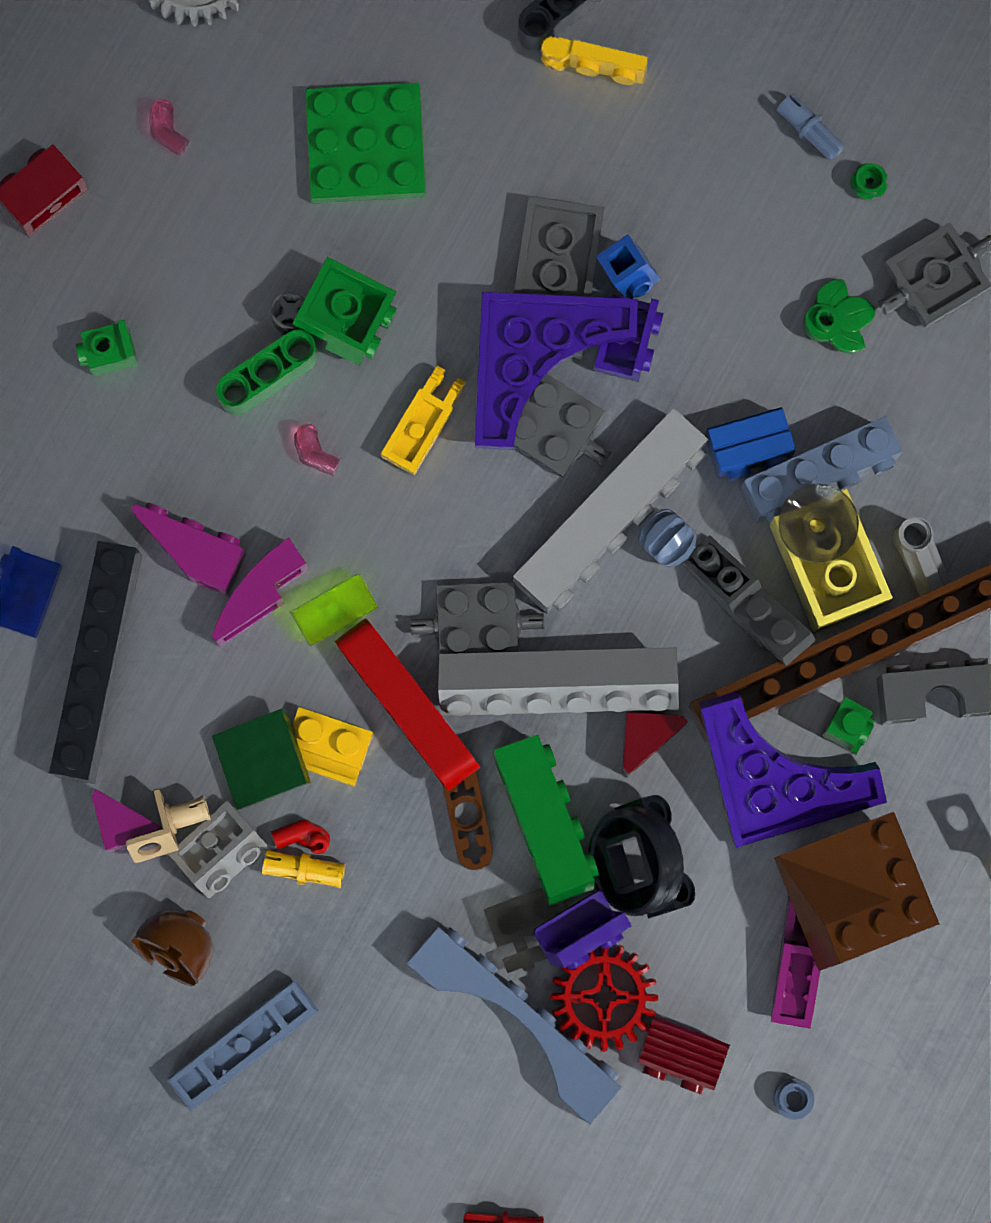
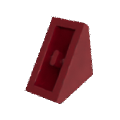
(645, 736)

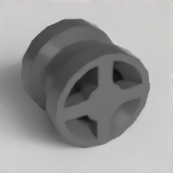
(286, 307)

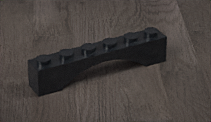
(89, 683)

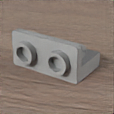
(218, 850)

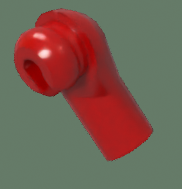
(305, 833)

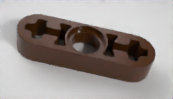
(482, 840)

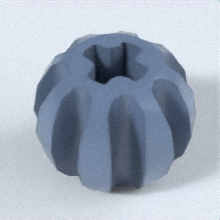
(667, 537)

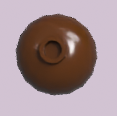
(176, 943)

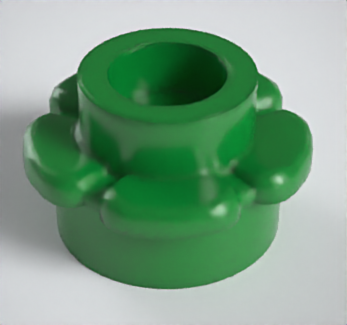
(873, 172)

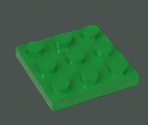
(365, 143)

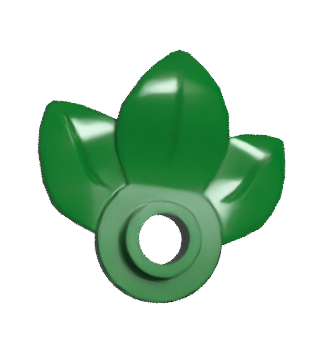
(844, 316)

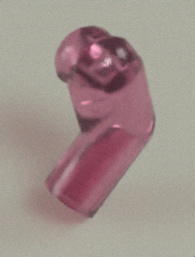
(162, 127)
(310, 450)

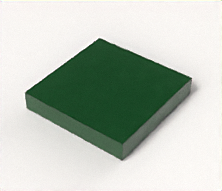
(261, 759)

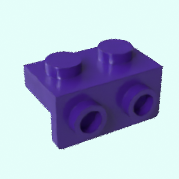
(629, 358)
(579, 930)

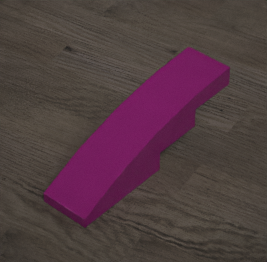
(795, 977)

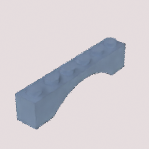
(578, 1080)

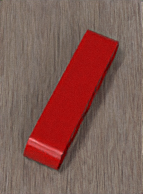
(407, 704)

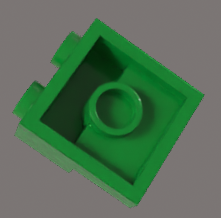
(346, 311)

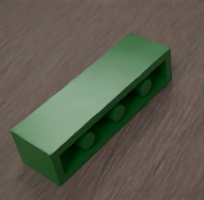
(544, 819)

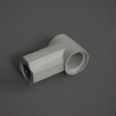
(921, 561)

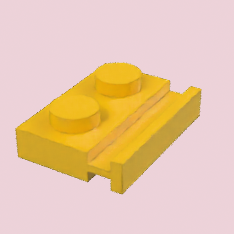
(331, 746)

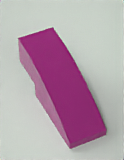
(258, 591)

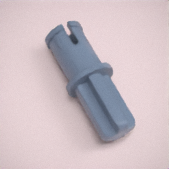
(810, 126)

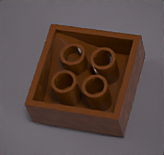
(856, 891)

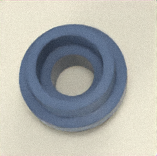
(805, 1105)

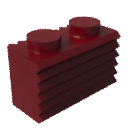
(683, 1055)

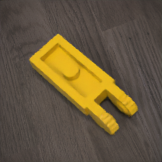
(594, 59)
(421, 424)

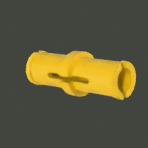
(303, 868)

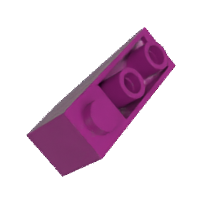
(201, 556)

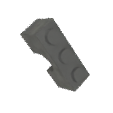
(904, 691)

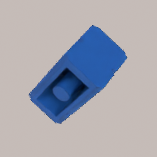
(750, 444)

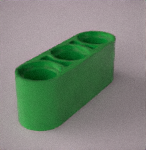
(276, 355)

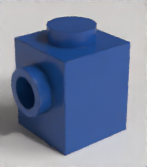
(628, 268)

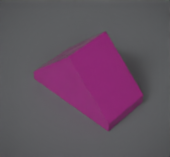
(119, 822)

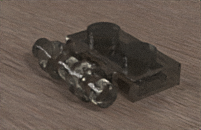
(517, 919)

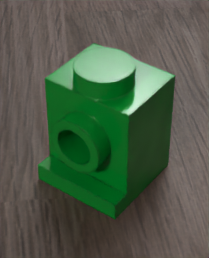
(118, 356)
(849, 725)

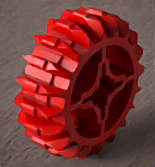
(631, 997)

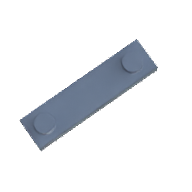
(242, 1045)

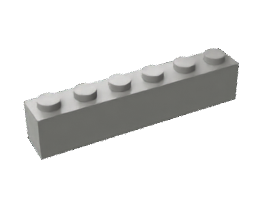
(610, 511)
(558, 681)

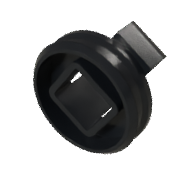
(667, 884)

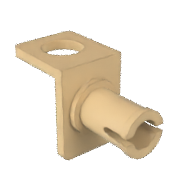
(172, 819)

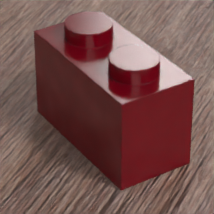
(41, 189)

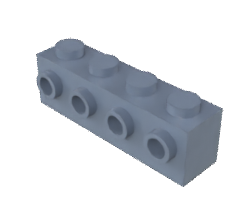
(833, 463)

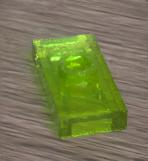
(334, 609)

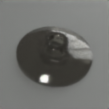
(828, 506)

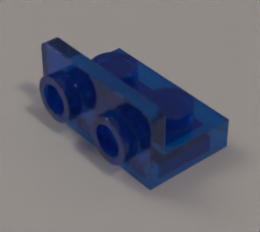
(26, 591)

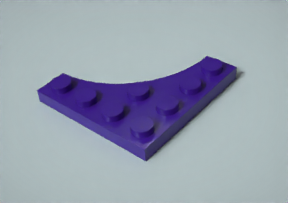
(526, 340)
(773, 792)

